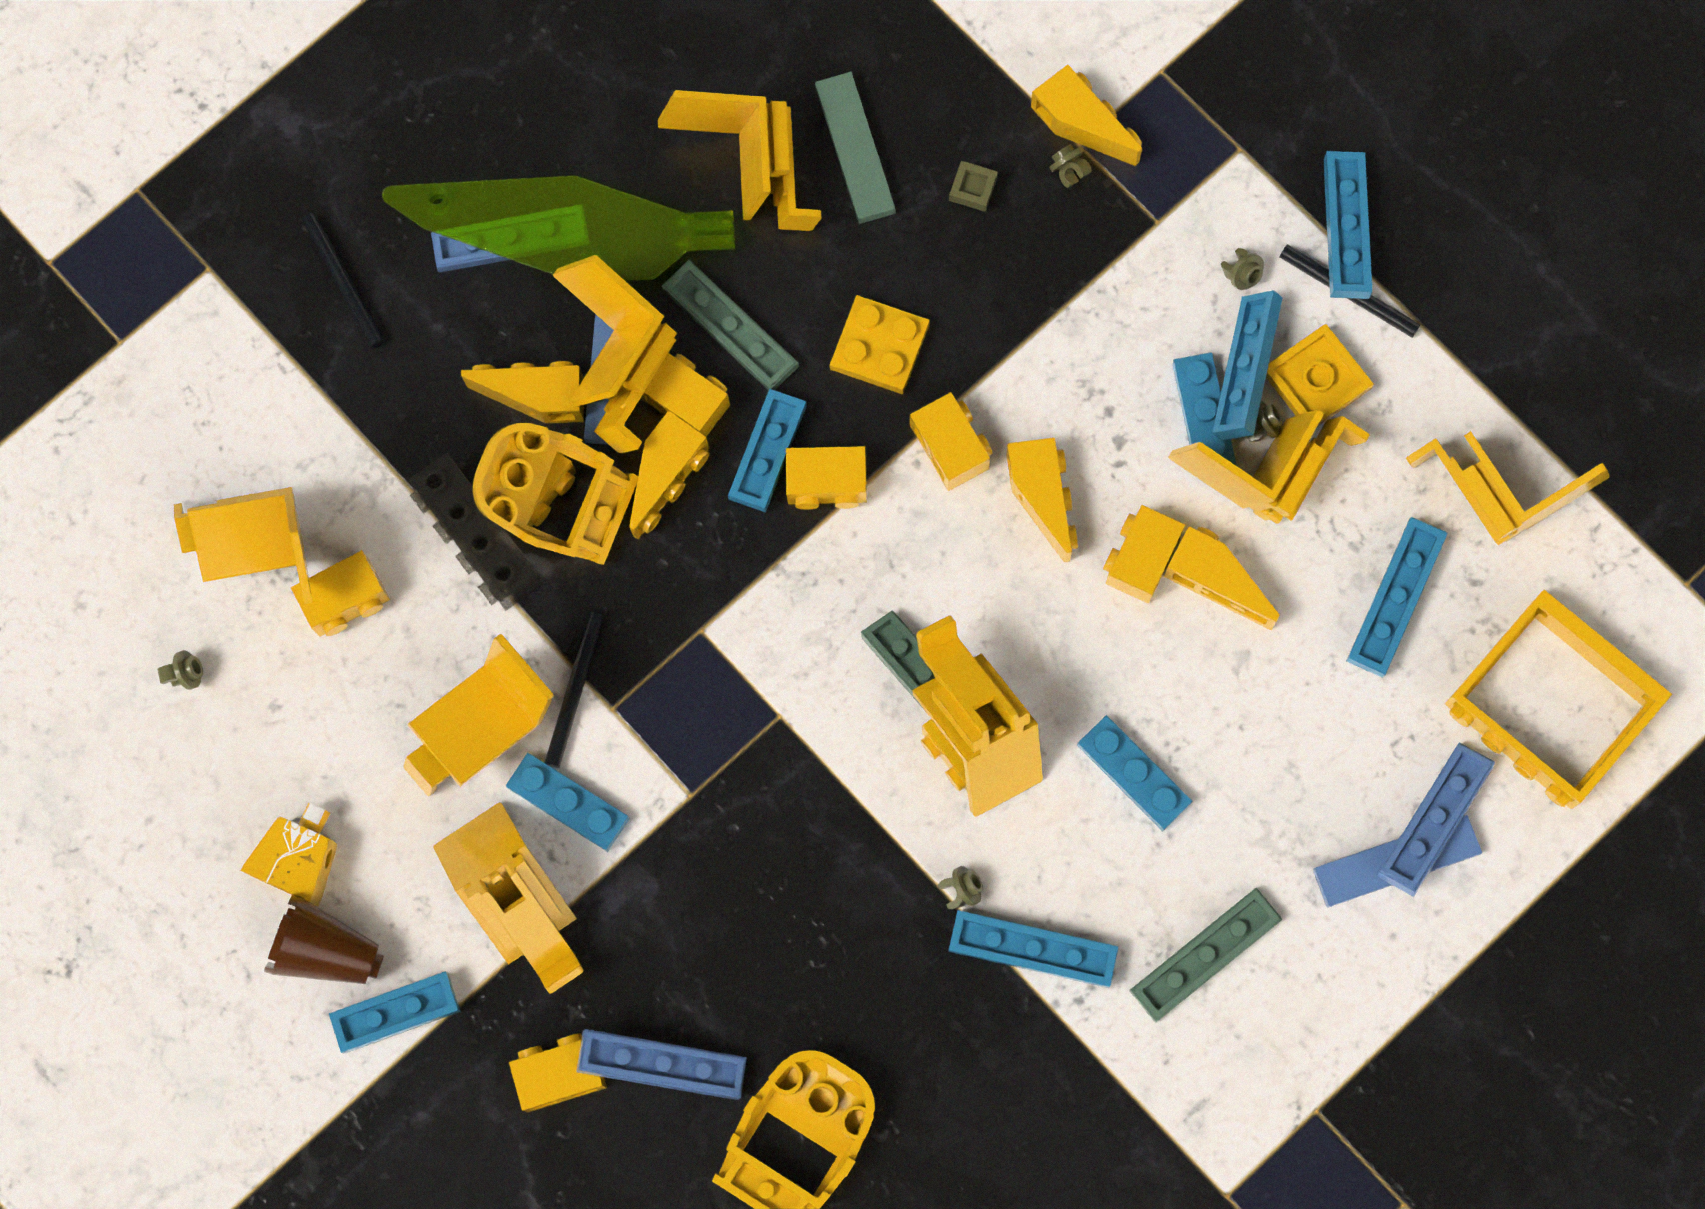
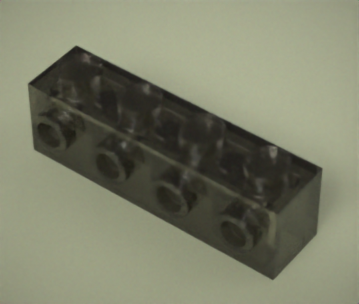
(482, 543)

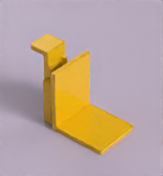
(763, 143)
(630, 353)
(1283, 473)
(1493, 498)
(245, 536)
(978, 718)
(478, 719)
(510, 895)

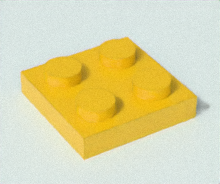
(879, 344)
(1318, 375)

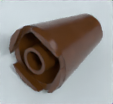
(321, 947)

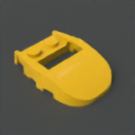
(513, 477)
(817, 1100)

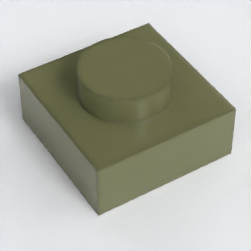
(973, 186)

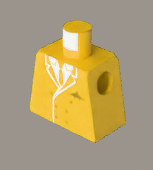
(295, 856)

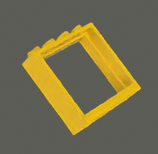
(1598, 653)

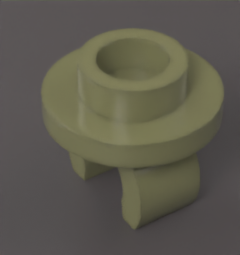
(1067, 161)
(1246, 271)
(1267, 421)
(184, 671)
(967, 885)

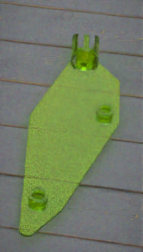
(563, 221)

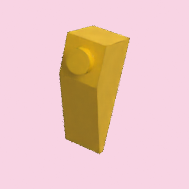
(1215, 573)

